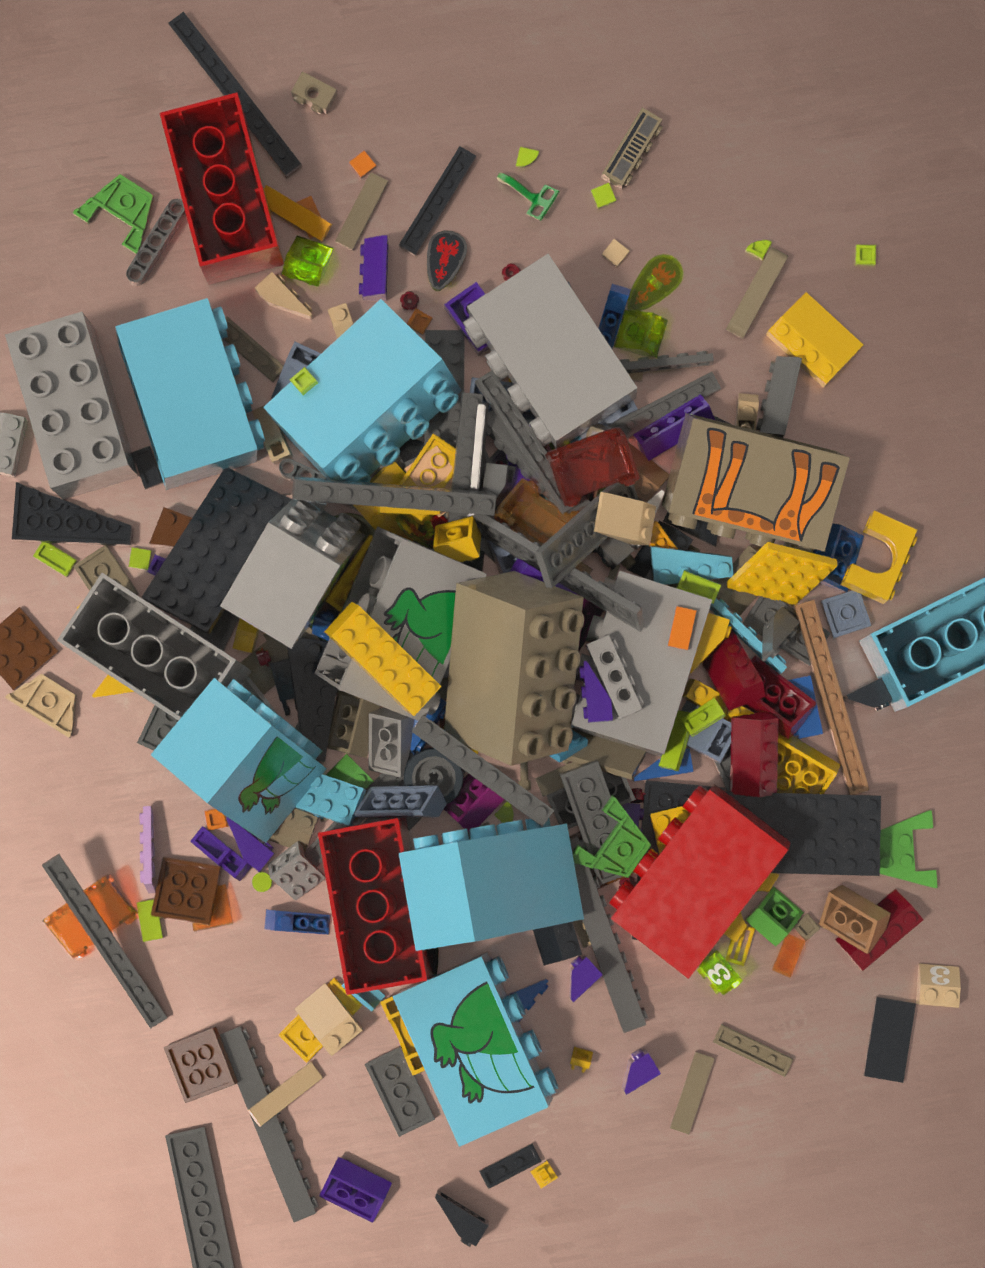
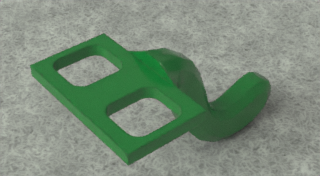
(535, 198)

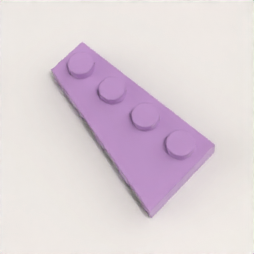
(148, 852)

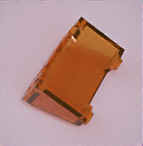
(531, 514)
(109, 902)

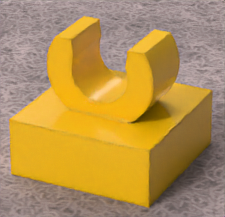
(581, 1058)
(544, 1174)

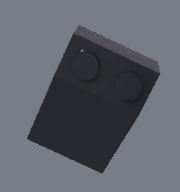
(464, 1221)

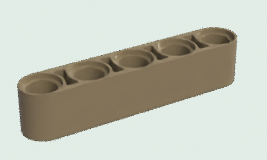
(757, 292)

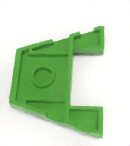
(125, 202)
(621, 849)
(898, 851)

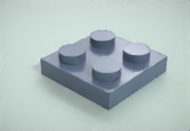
(845, 613)

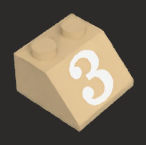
(938, 985)

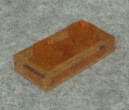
(788, 955)

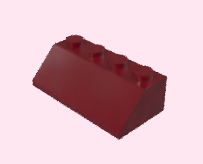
(733, 673)
(781, 700)
(754, 754)
(900, 923)

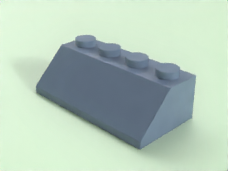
(401, 802)

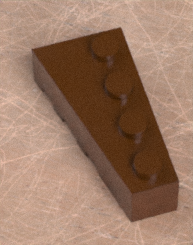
(169, 528)

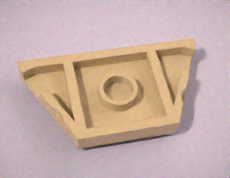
(47, 702)

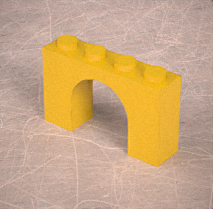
(899, 539)

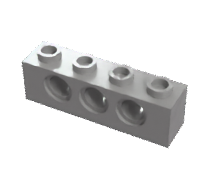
(596, 650)

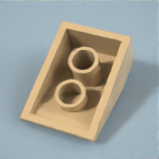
(625, 519)
(328, 1019)

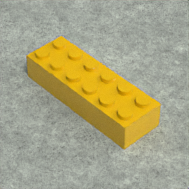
(382, 658)

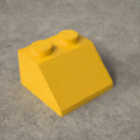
(458, 539)

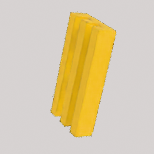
(747, 946)

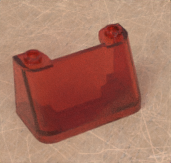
(592, 465)

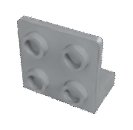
(294, 872)

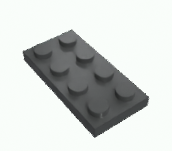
(763, 612)
(399, 1091)

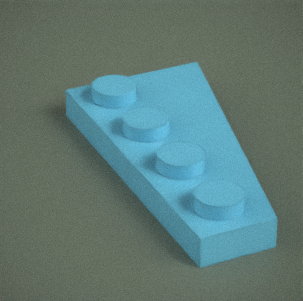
(670, 563)

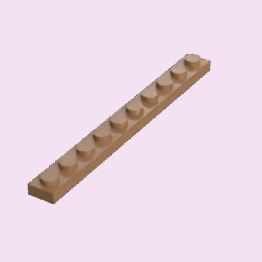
(831, 697)

